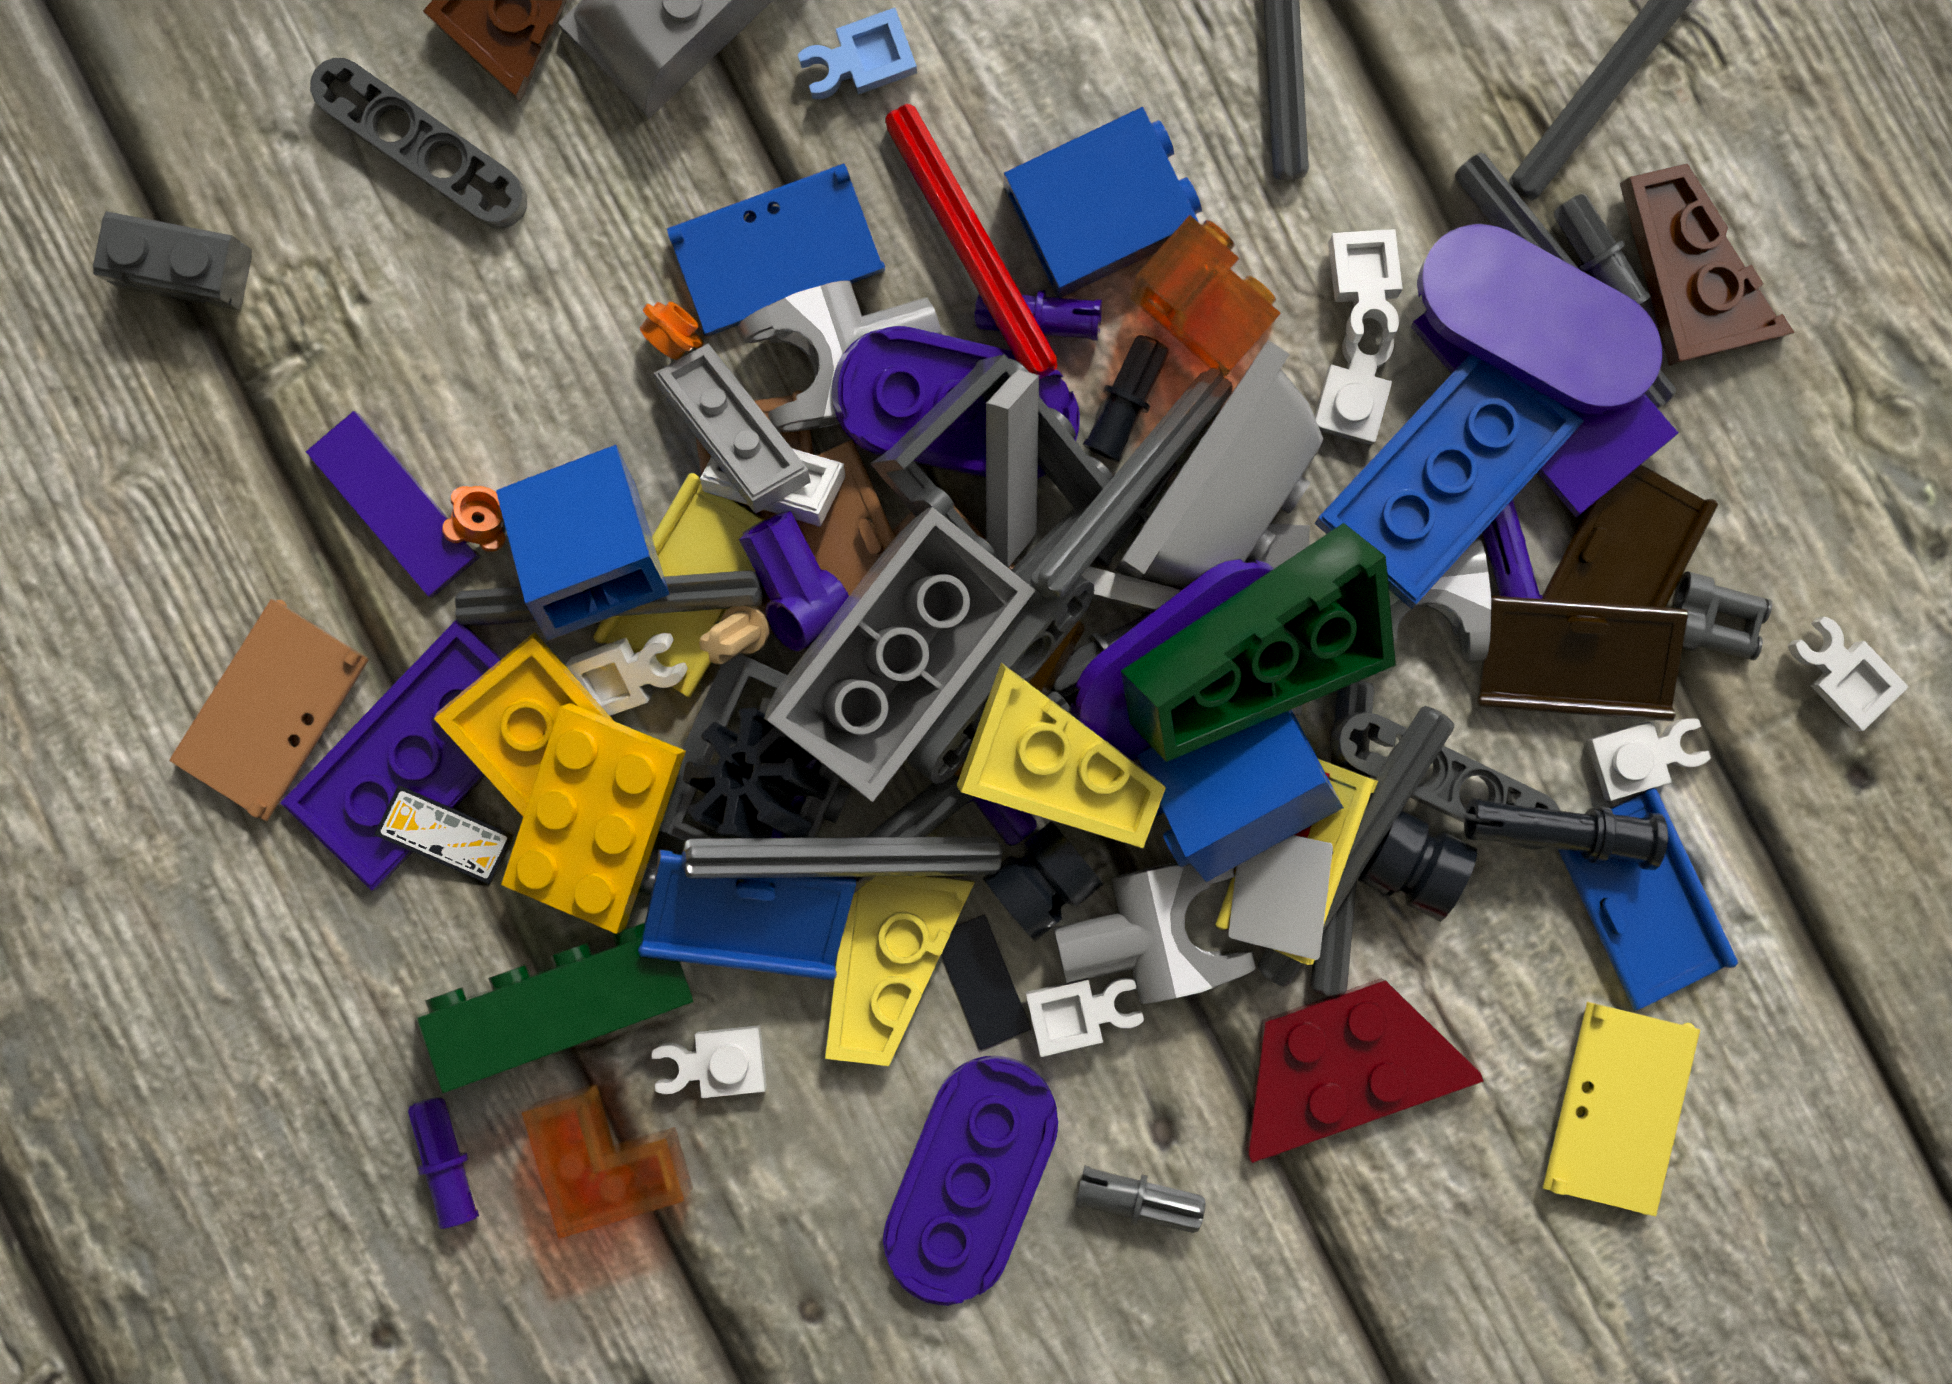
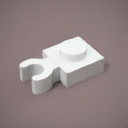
(1368, 273)
(1352, 396)
(623, 678)
(1853, 680)
(1637, 758)
(1070, 1016)
(723, 1062)

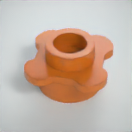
(670, 329)
(475, 501)

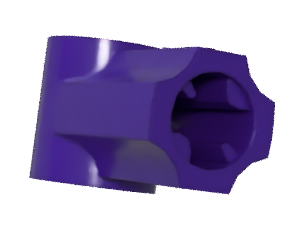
(799, 591)

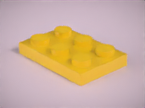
(510, 714)
(593, 817)

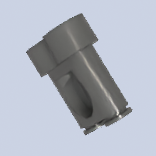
(1704, 600)

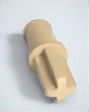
(740, 631)

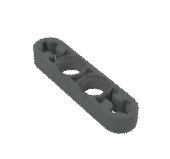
(421, 140)
(1024, 650)
(1448, 774)

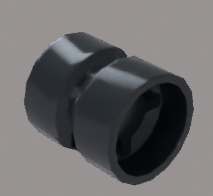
(1421, 866)
(1043, 881)

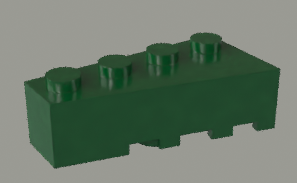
(1267, 648)
(547, 1010)

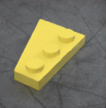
(1056, 767)
(886, 961)

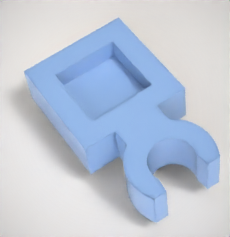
(869, 52)

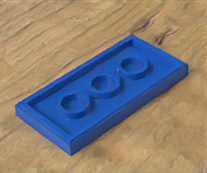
(1450, 473)

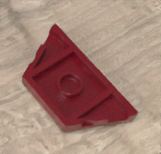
(1347, 1066)

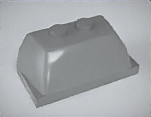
(655, 44)
(1232, 481)
(897, 652)

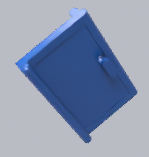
(776, 251)
(1660, 916)
(747, 924)

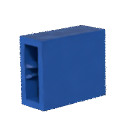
(1101, 201)
(581, 543)
(1241, 794)

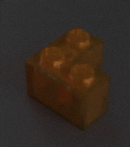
(1200, 298)
(591, 1178)

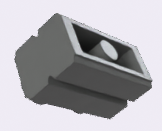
(172, 260)

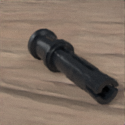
(1595, 834)

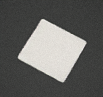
(1283, 897)

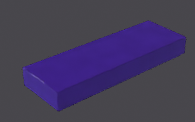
(391, 503)

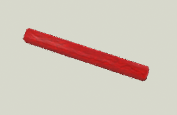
(970, 241)

